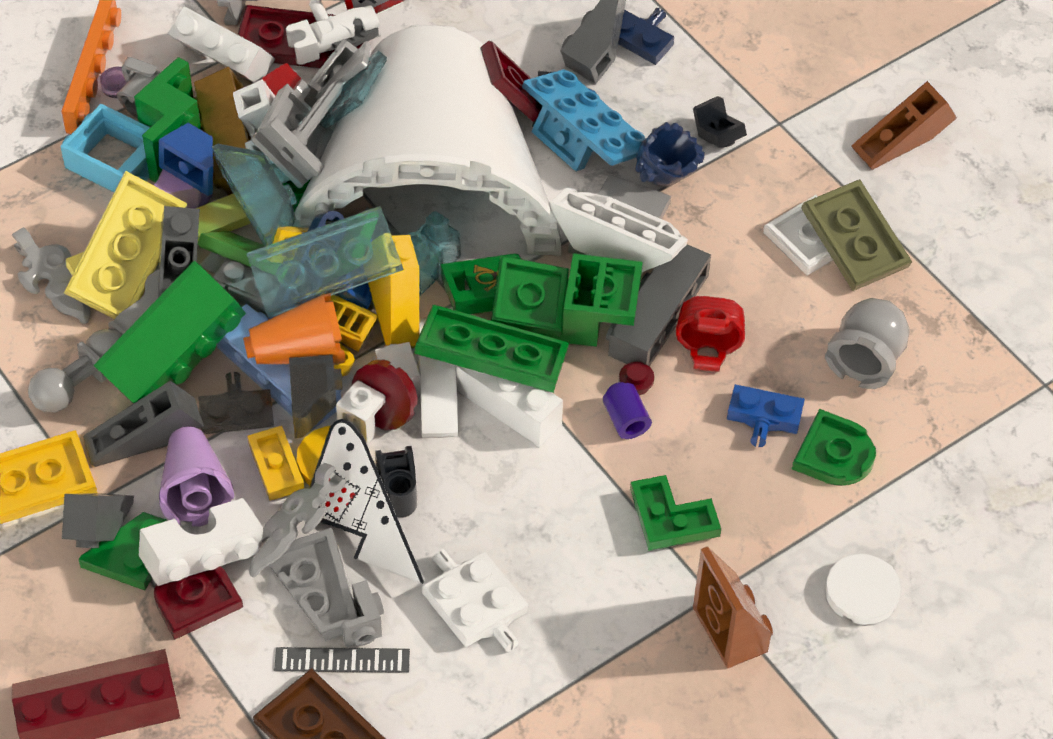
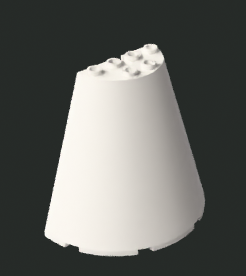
(434, 124)

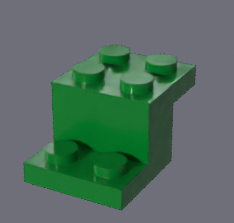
(165, 107)
(597, 293)

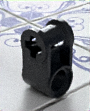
(399, 476)

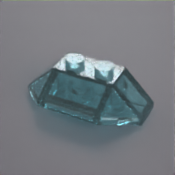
(257, 189)

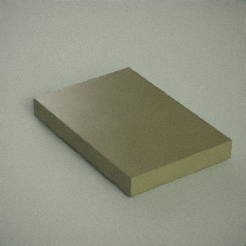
(856, 235)

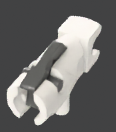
(353, 25)

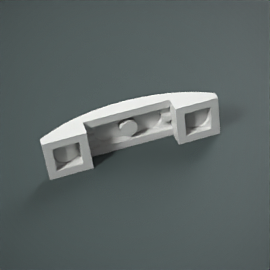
(438, 396)

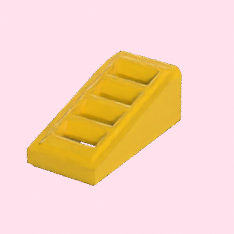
(355, 313)

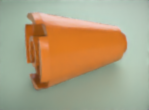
(299, 332)

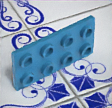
(579, 122)

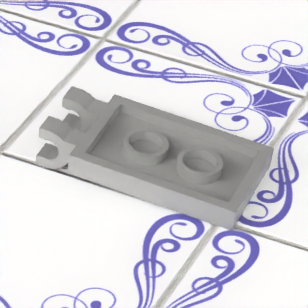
(291, 110)

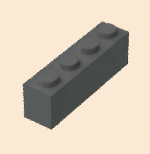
(659, 306)

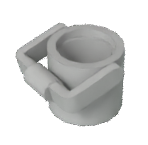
(137, 76)

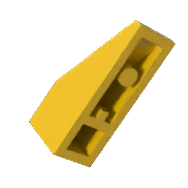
(398, 297)

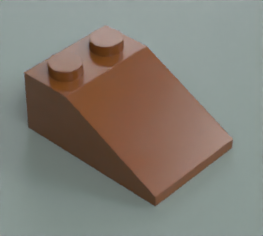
(729, 612)

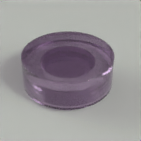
(112, 81)

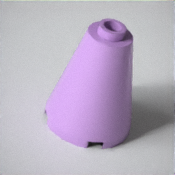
(192, 478)

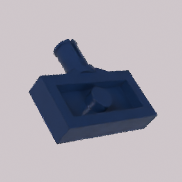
(644, 36)

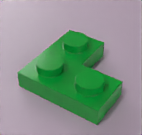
(671, 524)

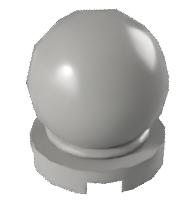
(869, 342)

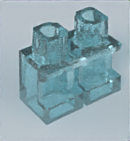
(434, 245)

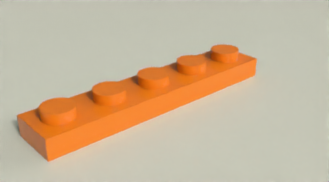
(90, 64)

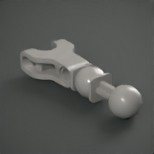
(54, 388)

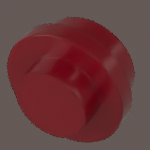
(639, 375)

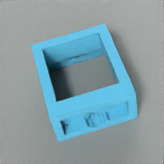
(89, 134)

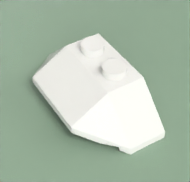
(614, 229)

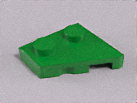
(121, 557)

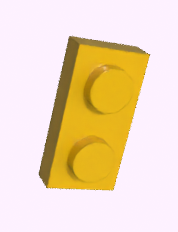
(275, 462)

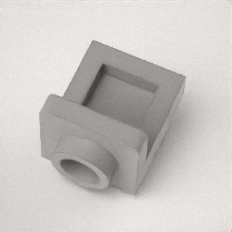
(368, 624)

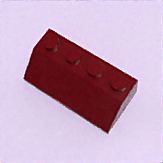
(97, 699)

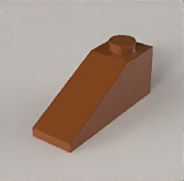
(905, 127)

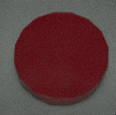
(398, 392)

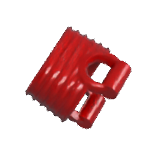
(710, 324)

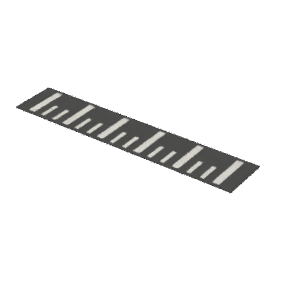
(342, 659)

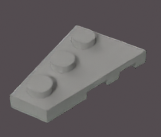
(318, 581)

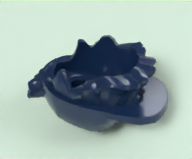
(668, 155)

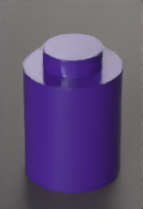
(626, 410)

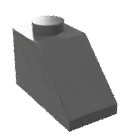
(94, 517)

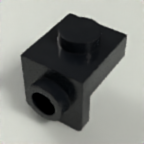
(715, 124)

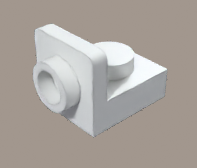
(359, 407)

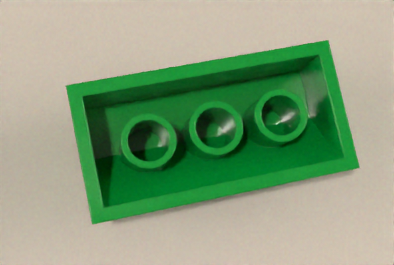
(171, 335)

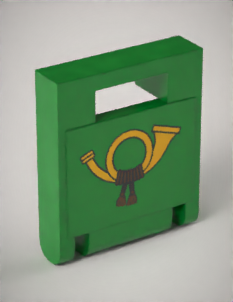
(480, 278)

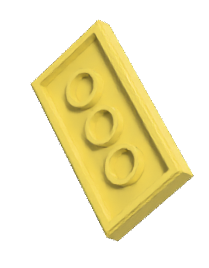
(122, 248)

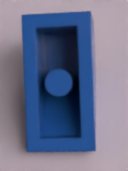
(188, 157)

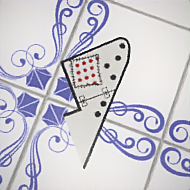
(363, 503)

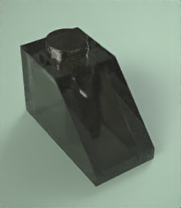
(312, 390)

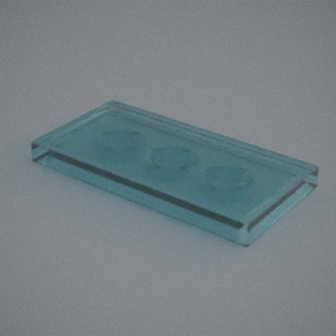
(324, 261)

